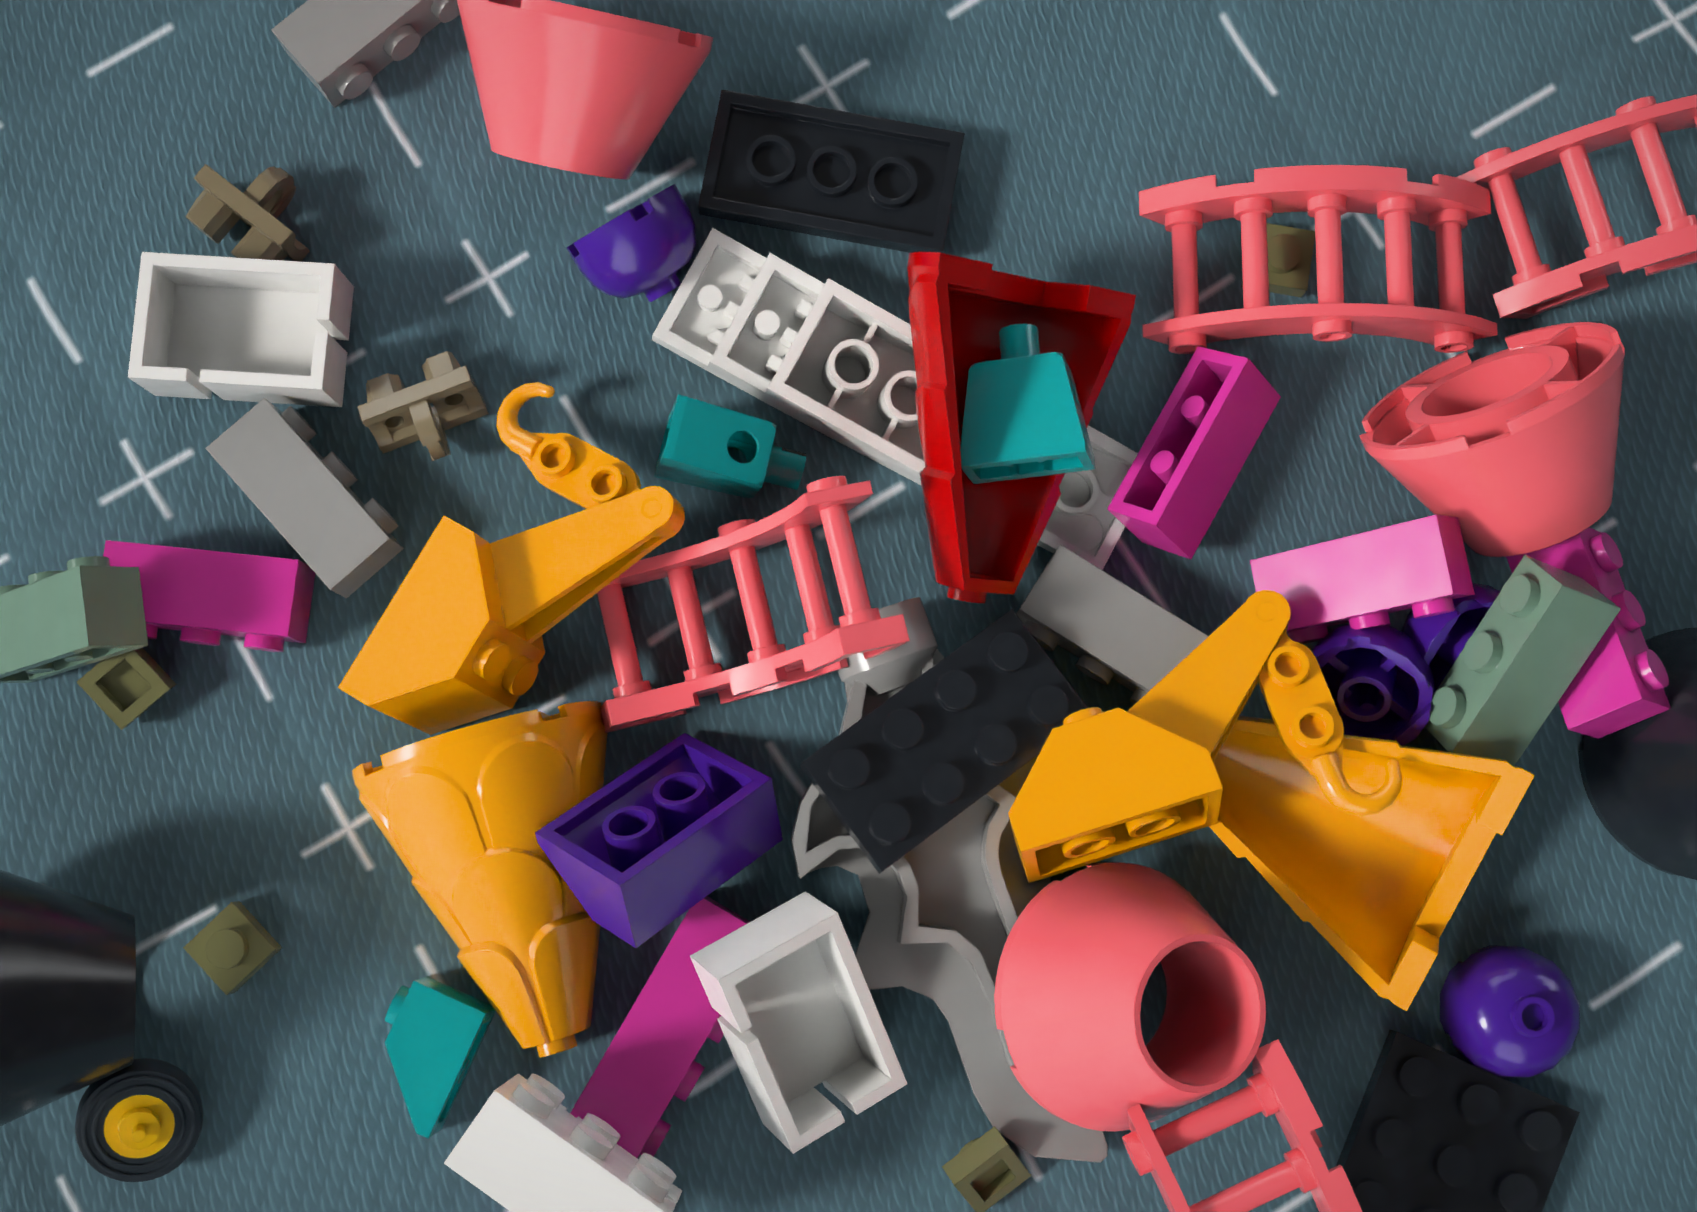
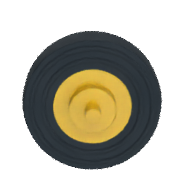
(139, 1121)

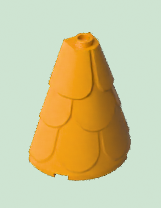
(465, 829)
(1372, 881)

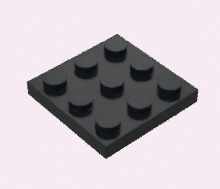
(1451, 1137)

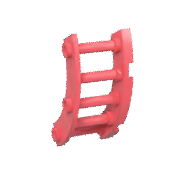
(1326, 195)
(1674, 246)
(769, 662)
(1272, 1091)

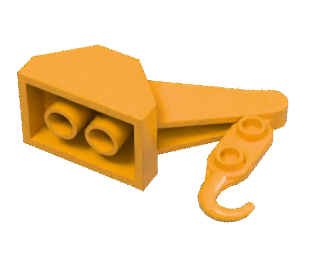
(474, 612)
(1150, 771)

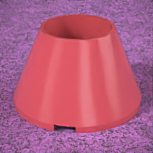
(576, 82)
(1510, 439)
(1076, 990)

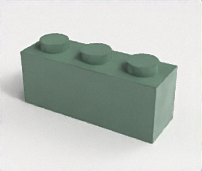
(69, 619)
(1519, 662)

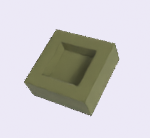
(1289, 259)
(126, 685)
(232, 947)
(986, 1170)

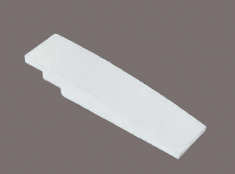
(847, 374)

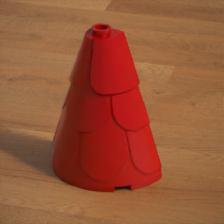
(956, 309)

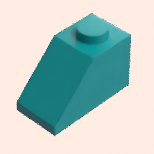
(433, 1047)

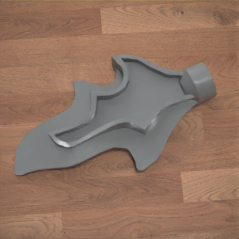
(943, 907)

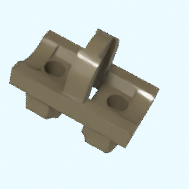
(258, 207)
(405, 415)

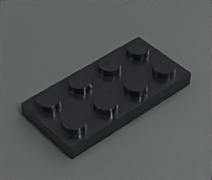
(830, 173)
(943, 741)

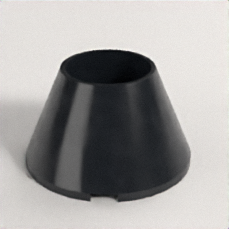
(1647, 772)
(61, 994)

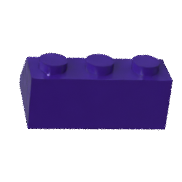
(662, 837)

